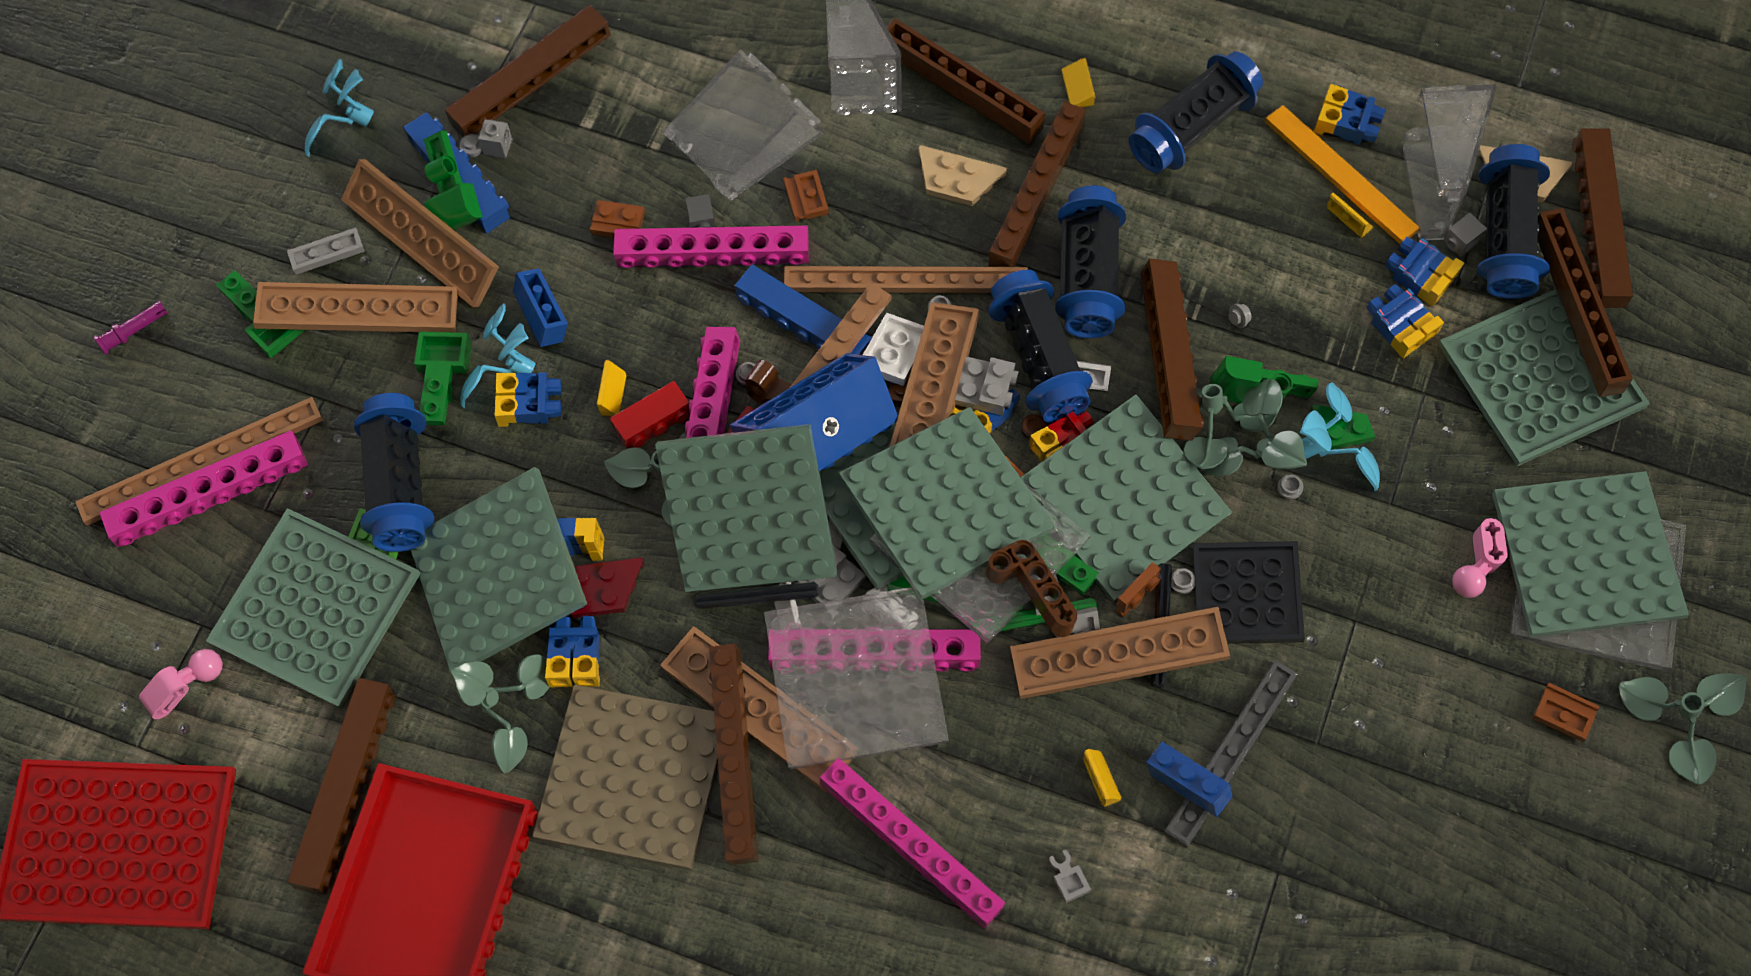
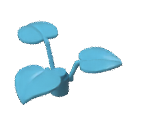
(355, 110)
(516, 362)
(1320, 443)

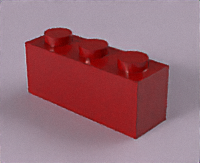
(651, 416)

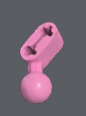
(1489, 555)
(171, 686)

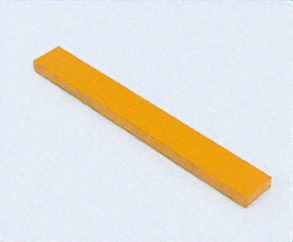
(1341, 174)

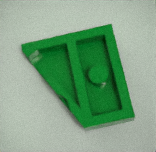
(1344, 433)

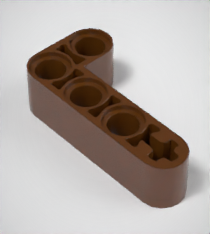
(764, 383)
(1034, 588)

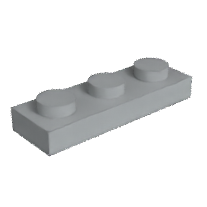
(325, 251)

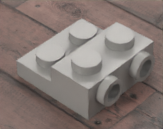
(986, 385)
(842, 585)

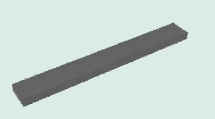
(1235, 746)

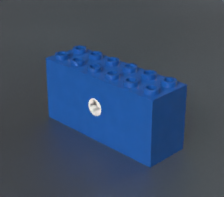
(841, 402)

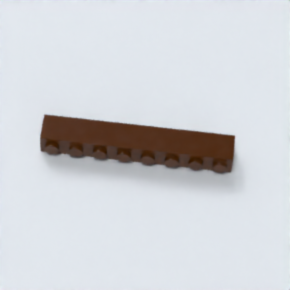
(528, 71)
(967, 83)
(1037, 186)
(1602, 216)
(1582, 304)
(1171, 350)
(733, 755)
(342, 787)

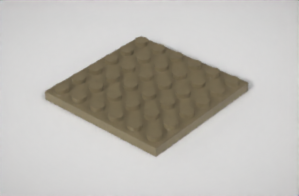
(630, 778)

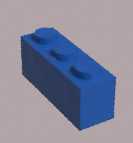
(540, 307)
(1189, 779)

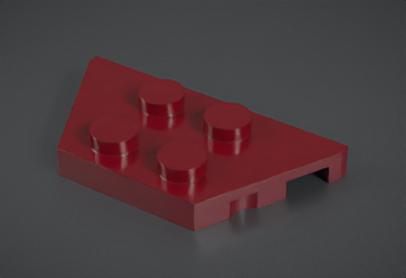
(607, 586)

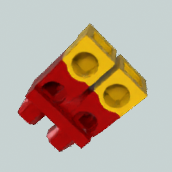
(1058, 434)

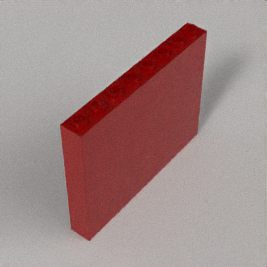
(422, 879)

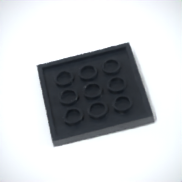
(1253, 588)

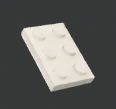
(895, 347)

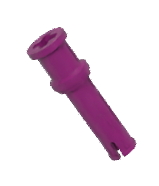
(120, 333)

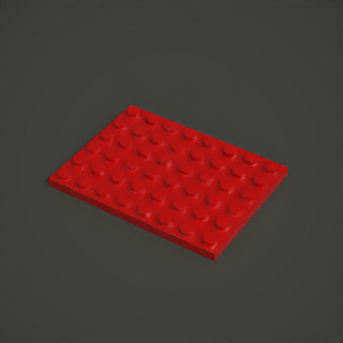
(115, 843)

